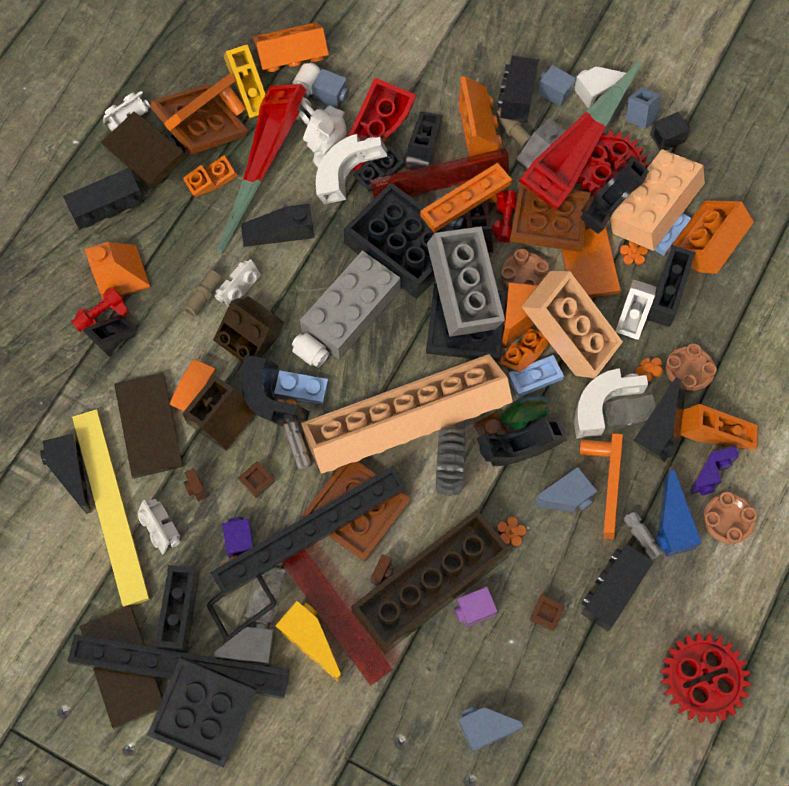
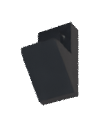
(110, 332)

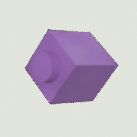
(475, 607)

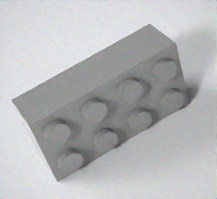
(465, 281)
(351, 304)

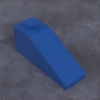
(676, 526)

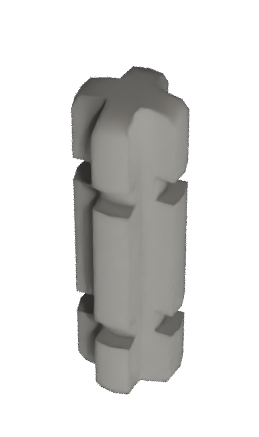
(297, 445)
(642, 535)

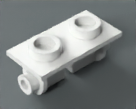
(132, 102)
(243, 278)
(152, 516)

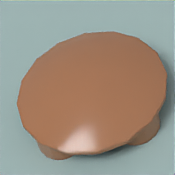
(524, 268)
(691, 366)
(729, 518)

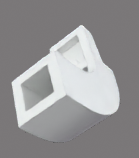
(340, 161)
(589, 414)

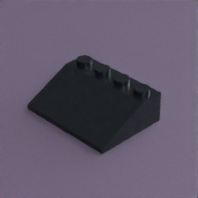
(395, 237)

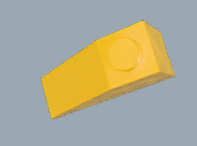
(247, 79)
(305, 632)

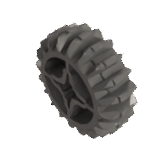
(450, 460)

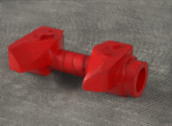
(505, 204)
(111, 300)

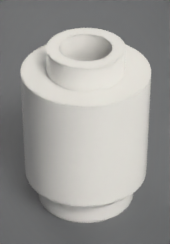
(306, 77)
(310, 350)

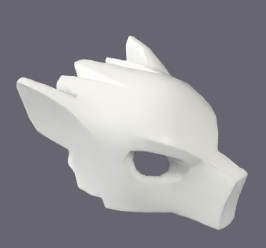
(324, 131)

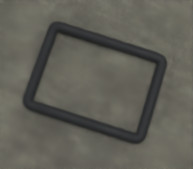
(247, 623)

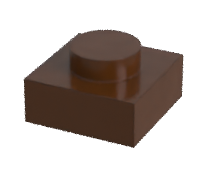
(490, 425)
(256, 479)
(194, 485)
(382, 570)
(547, 613)

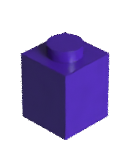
(237, 536)

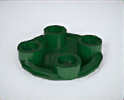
(524, 410)

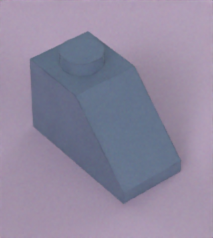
(568, 493)
(486, 726)

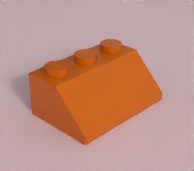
(291, 46)
(477, 118)
(714, 233)

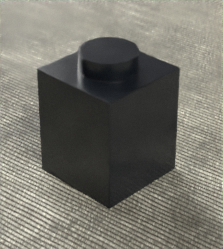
(670, 131)

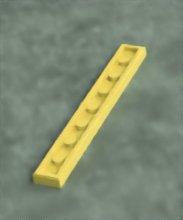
(111, 509)

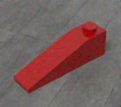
(381, 112)

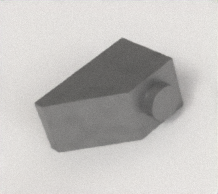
(539, 142)
(250, 646)

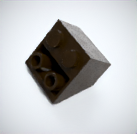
(247, 328)
(218, 413)

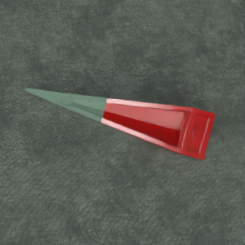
(274, 121)
(560, 165)

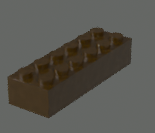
(430, 581)

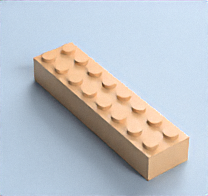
(406, 413)

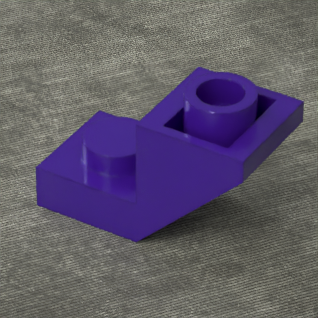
(708, 476)

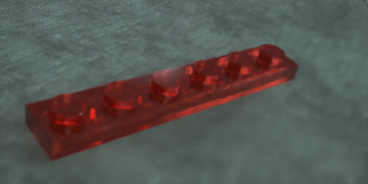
(442, 174)
(337, 617)

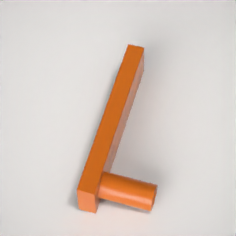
(222, 89)
(466, 197)
(614, 451)

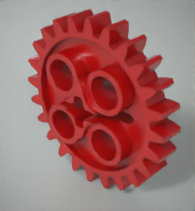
(599, 166)
(714, 701)

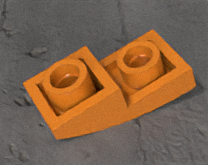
(210, 178)
(523, 355)
(191, 383)

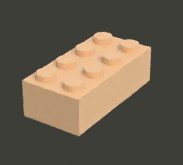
(659, 201)
(572, 324)

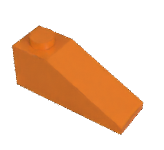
(715, 427)

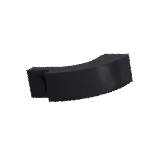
(612, 193)
(258, 391)
(523, 443)

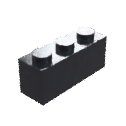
(517, 88)
(103, 199)
(671, 286)
(615, 587)
(177, 608)

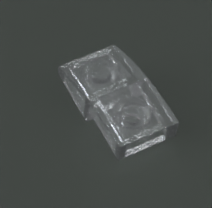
(629, 412)
(259, 600)

